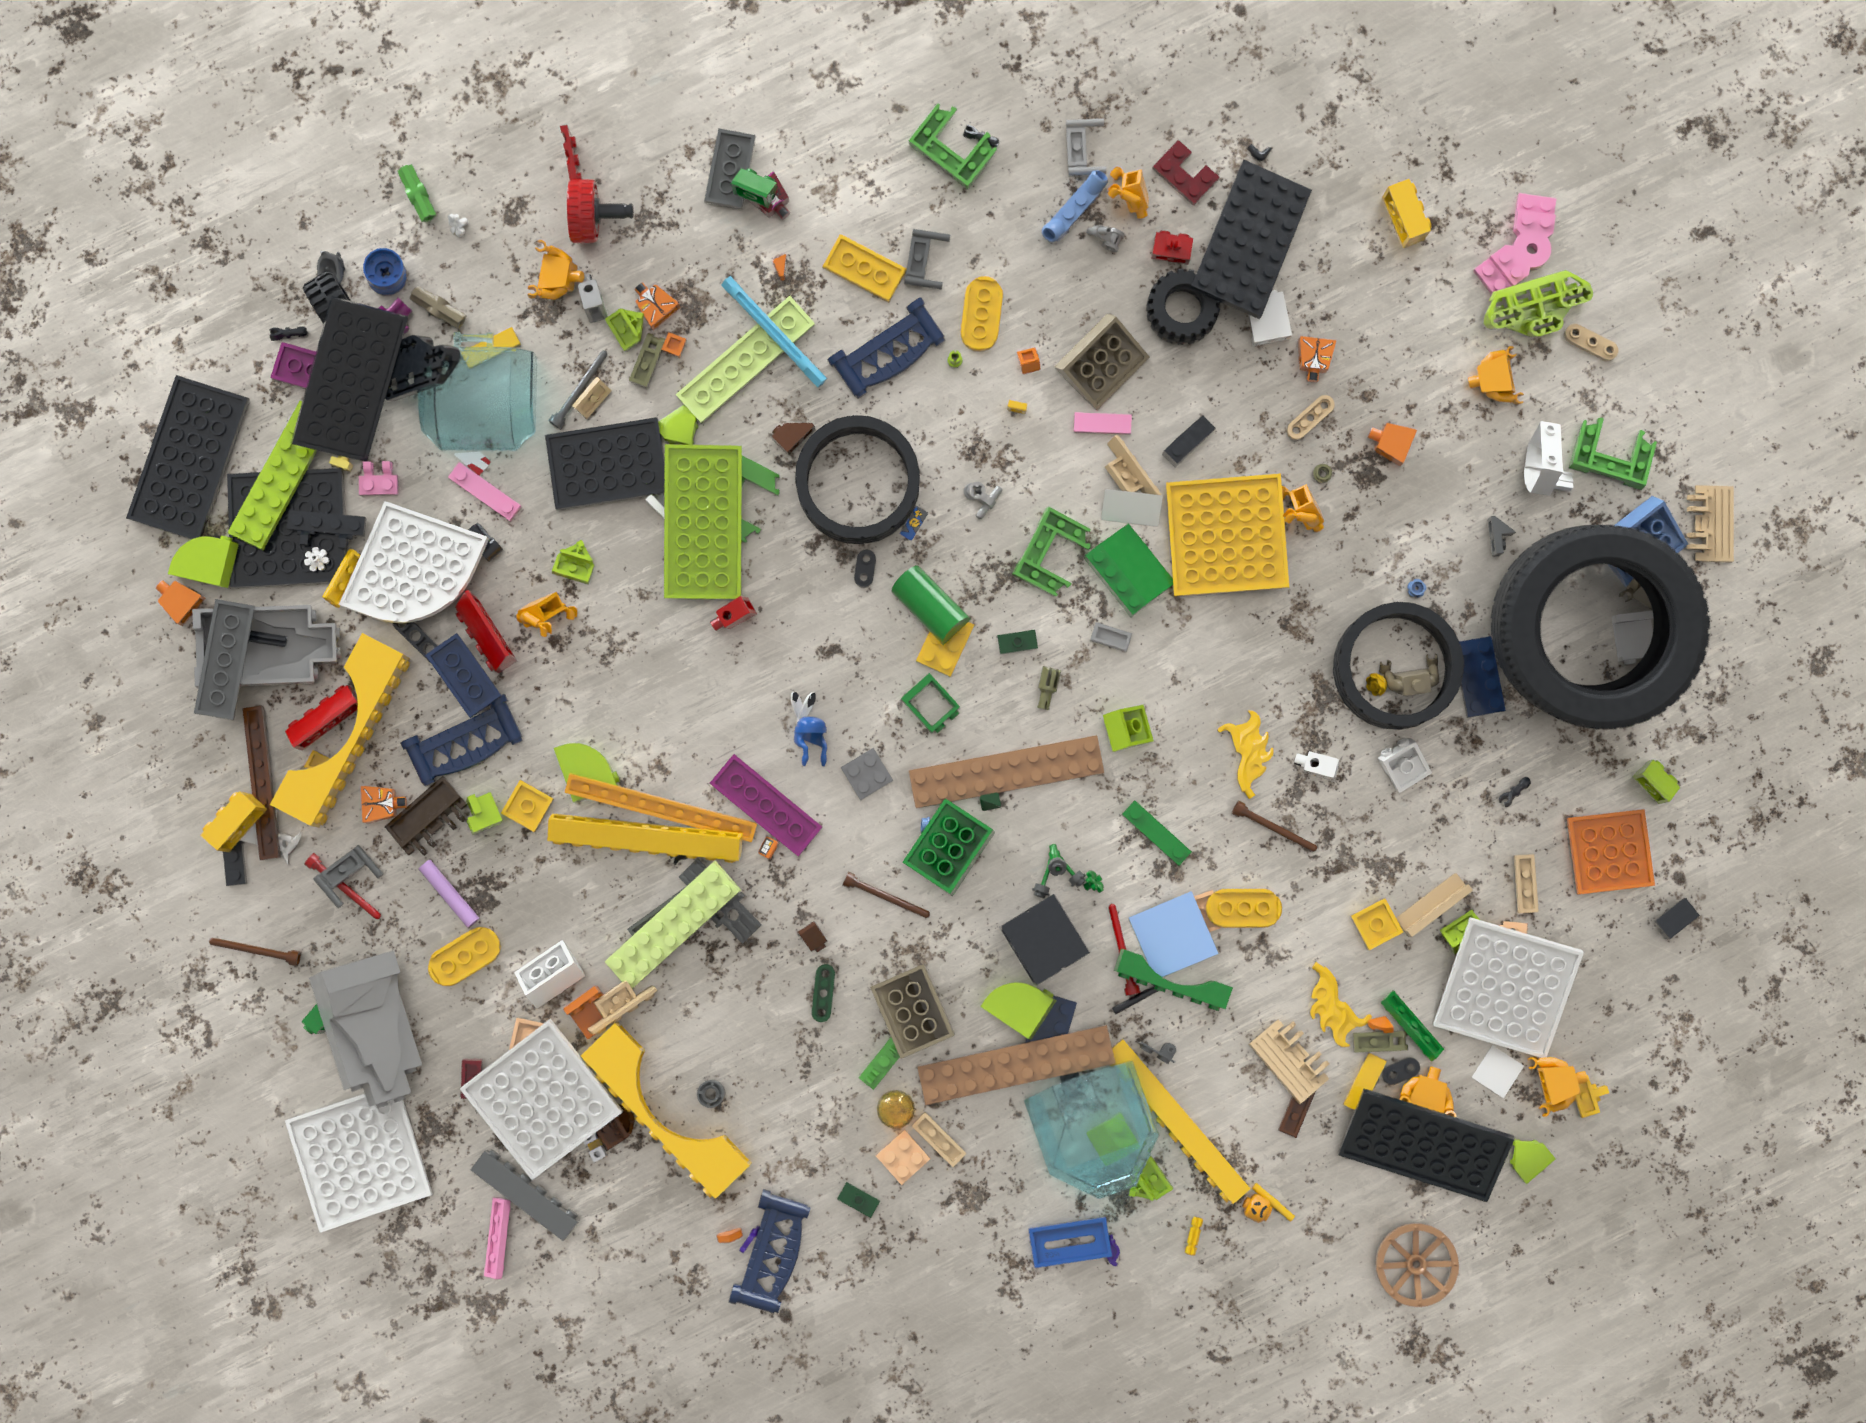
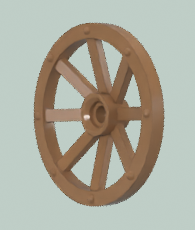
(1422, 1266)

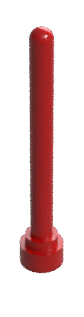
(314, 863)
(1131, 986)

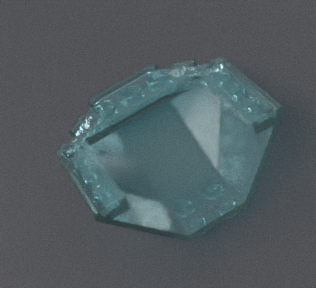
(1095, 1129)

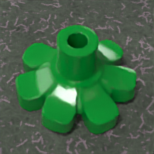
(1093, 882)

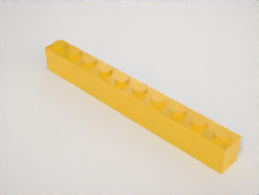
(645, 837)
(1184, 1129)

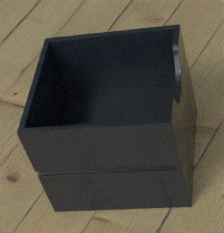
(1044, 939)

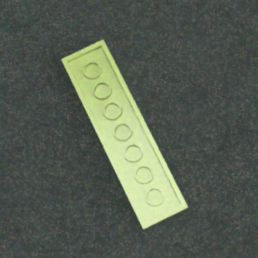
(742, 361)
(673, 925)

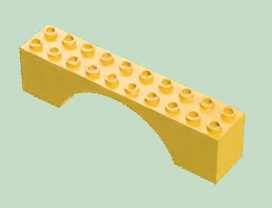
(313, 791)
(617, 1062)

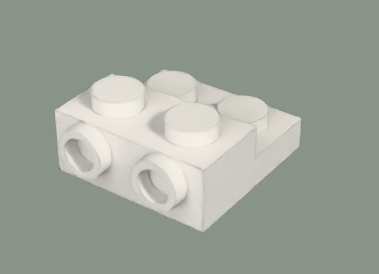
(1404, 764)

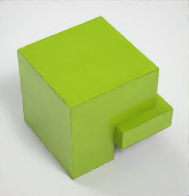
(484, 813)

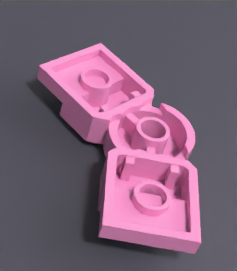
(1532, 226)

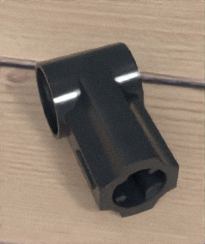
(492, 548)

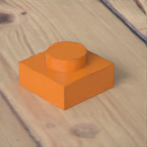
(674, 344)

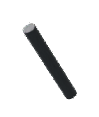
(1135, 999)

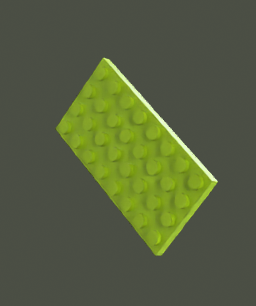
(702, 521)

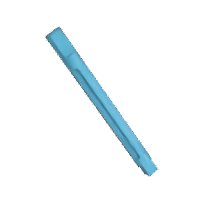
(774, 332)

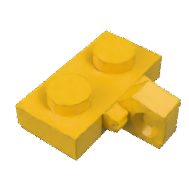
(1588, 1097)

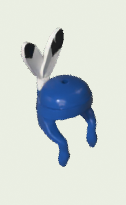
(808, 728)

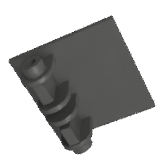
(1165, 1054)

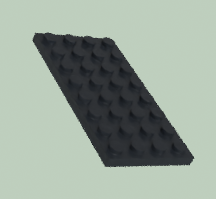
(1251, 239)
(349, 379)
(187, 458)
(1425, 1145)

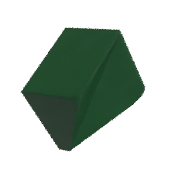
(990, 801)

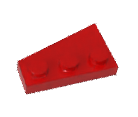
(573, 159)

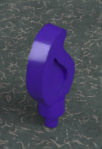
(754, 1232)
(1115, 1251)

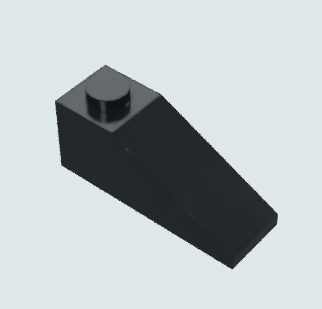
(1188, 441)

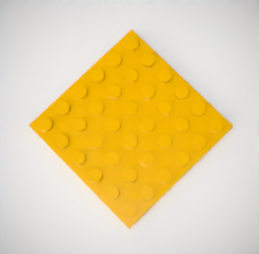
(1227, 535)

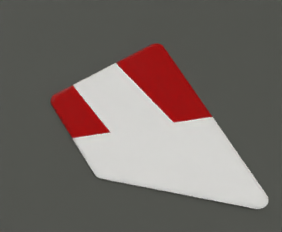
(474, 460)

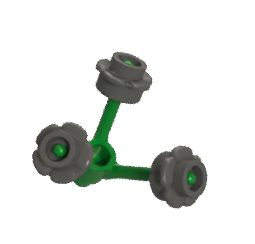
(1056, 867)

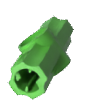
(416, 193)

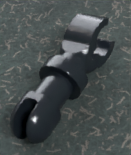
(972, 133)
(278, 333)
(1524, 783)

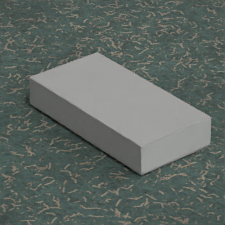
(1111, 637)

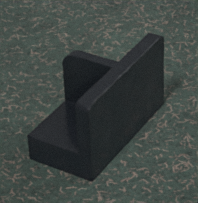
(1676, 918)

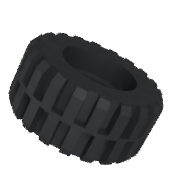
(320, 291)
(1173, 329)

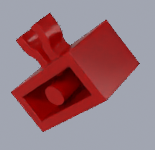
(1172, 247)

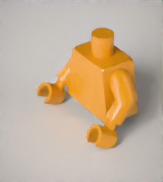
(1132, 191)
(556, 274)
(1496, 377)
(1306, 508)
(542, 610)
(1558, 1083)
(1429, 1092)

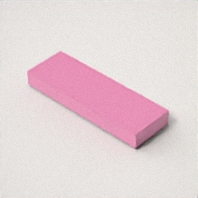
(1102, 423)

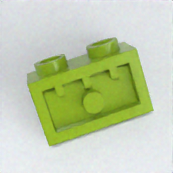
(1455, 931)

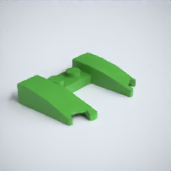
(962, 170)
(1631, 473)
(761, 477)
(1050, 524)

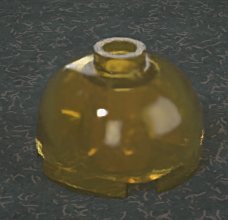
(895, 1109)

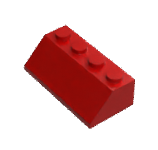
(322, 718)

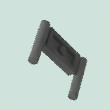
(918, 258)
(342, 870)

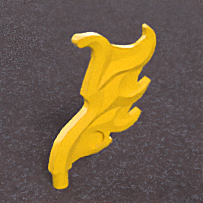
(1252, 750)
(1331, 1010)

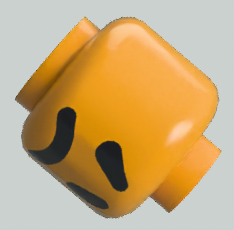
(1257, 1208)

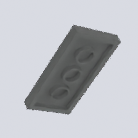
(731, 153)

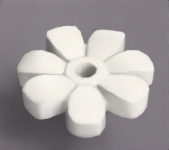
(457, 224)
(319, 561)

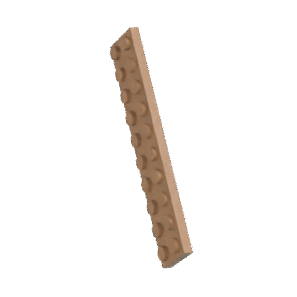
(1006, 771)
(1016, 1065)

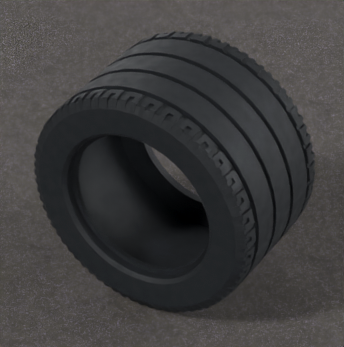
(1675, 645)

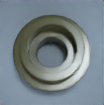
(1322, 467)

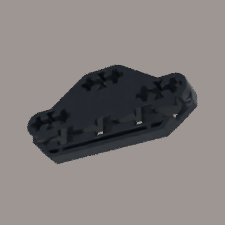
(415, 359)

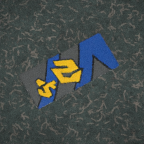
(913, 523)

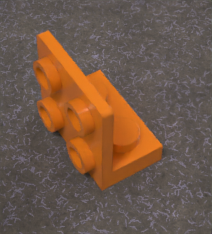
(584, 1010)

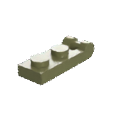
(647, 361)
(1379, 1041)

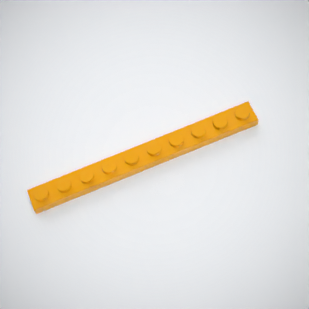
(658, 806)

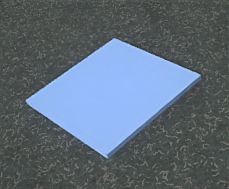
(1173, 935)

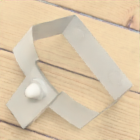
(1544, 461)

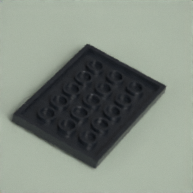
(606, 463)

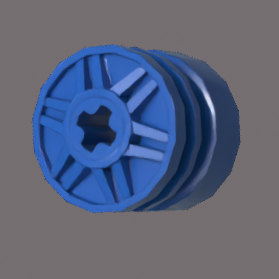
(384, 261)

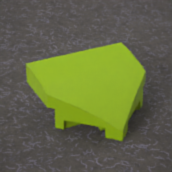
(626, 327)
(679, 426)
(574, 563)
(1530, 1159)
(1151, 1183)

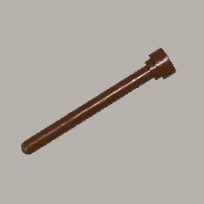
(1241, 810)
(851, 881)
(292, 957)

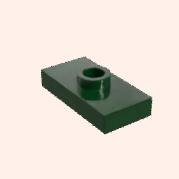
(1017, 642)
(858, 1199)

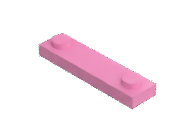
(484, 491)
(497, 1238)

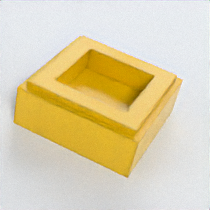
(1017, 407)
(315, 759)

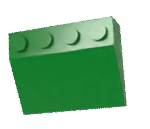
(1129, 570)
(948, 847)

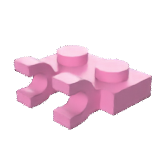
(378, 484)

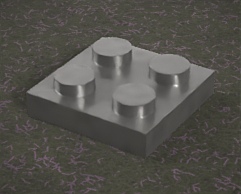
(866, 774)

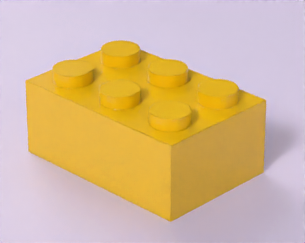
(1406, 213)
(233, 821)

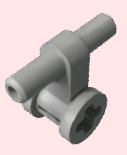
(1109, 236)
(987, 501)

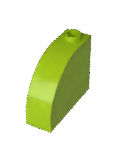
(205, 560)
(585, 762)
(1020, 1006)

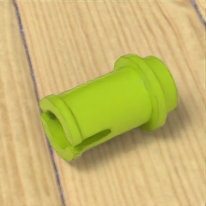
(957, 354)

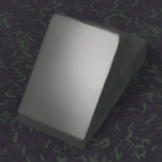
(1496, 530)

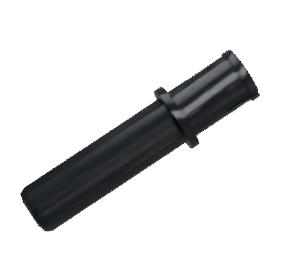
(267, 638)

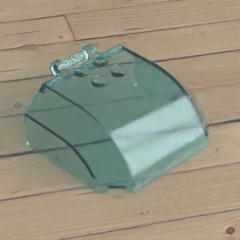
(484, 400)

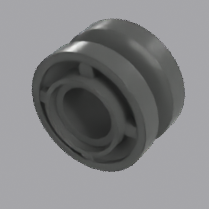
(720, 1093)

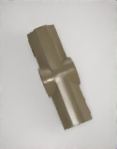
(437, 307)

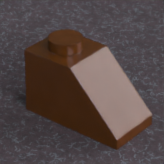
(791, 435)
(813, 937)

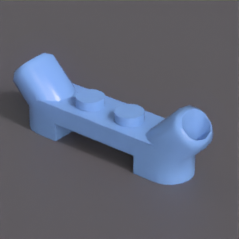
(1075, 207)

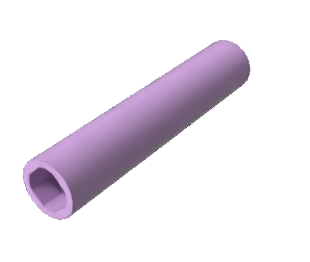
(449, 893)

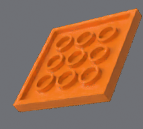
(1610, 851)

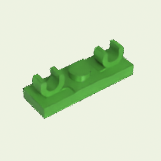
(880, 1065)

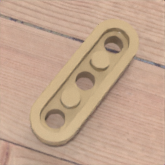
(1582, 342)
(1314, 410)

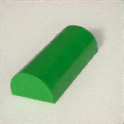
(929, 604)

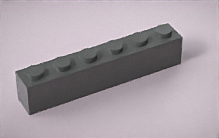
(524, 1194)

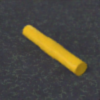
(1274, 1202)

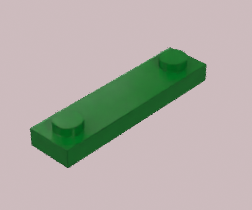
(1156, 833)
(1412, 1025)

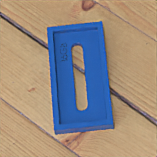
(1047, 1257)

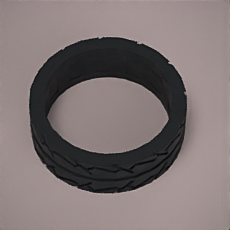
(857, 425)
(1436, 627)

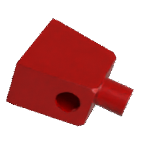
(740, 609)

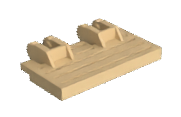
(1714, 523)
(1288, 1062)

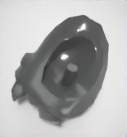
(332, 263)

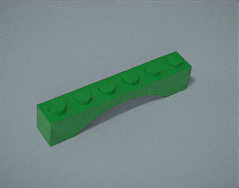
(1211, 992)

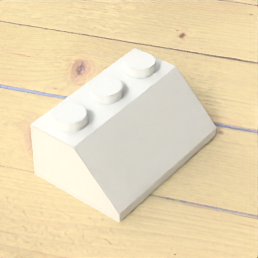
(549, 974)

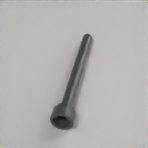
(558, 419)

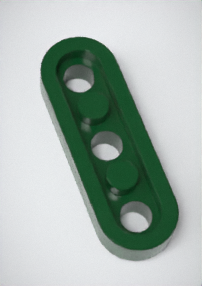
(823, 1002)

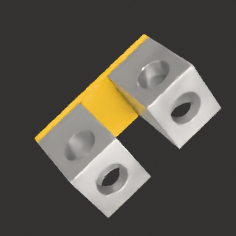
(596, 1148)

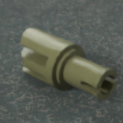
(1048, 685)

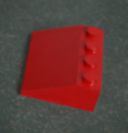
(485, 632)

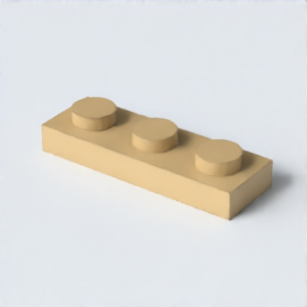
(1526, 883)
(939, 1139)

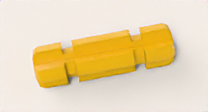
(1194, 1235)

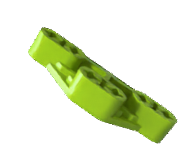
(1541, 309)

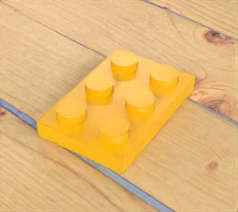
(944, 657)

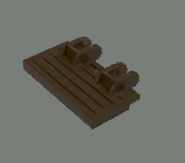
(425, 815)

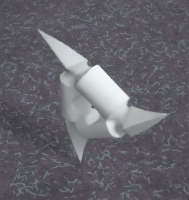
(293, 841)

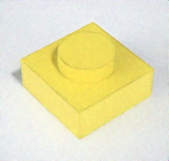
(341, 462)

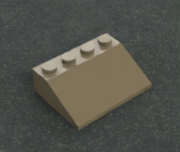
(1102, 361)
(912, 1011)

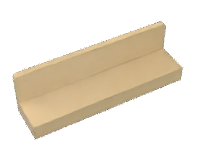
(1433, 905)

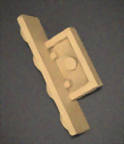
(1127, 471)
(618, 1002)

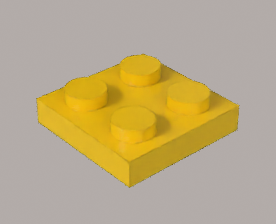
(527, 806)
(1376, 924)

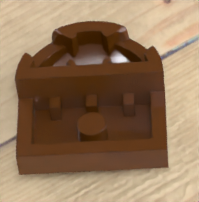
(617, 1129)

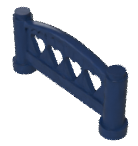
(851, 365)
(422, 752)
(751, 1291)

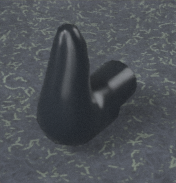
(1255, 153)

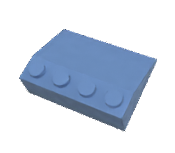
(1656, 519)

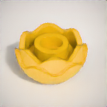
(1376, 684)

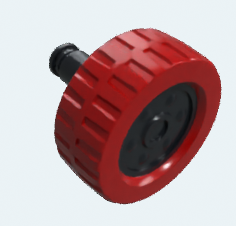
(586, 211)

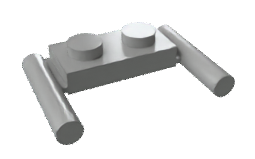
(1077, 146)

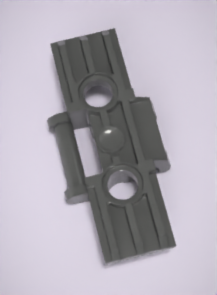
(746, 922)

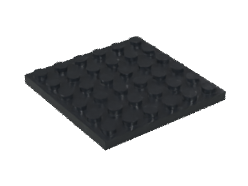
(284, 556)

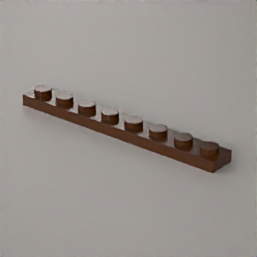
(261, 781)

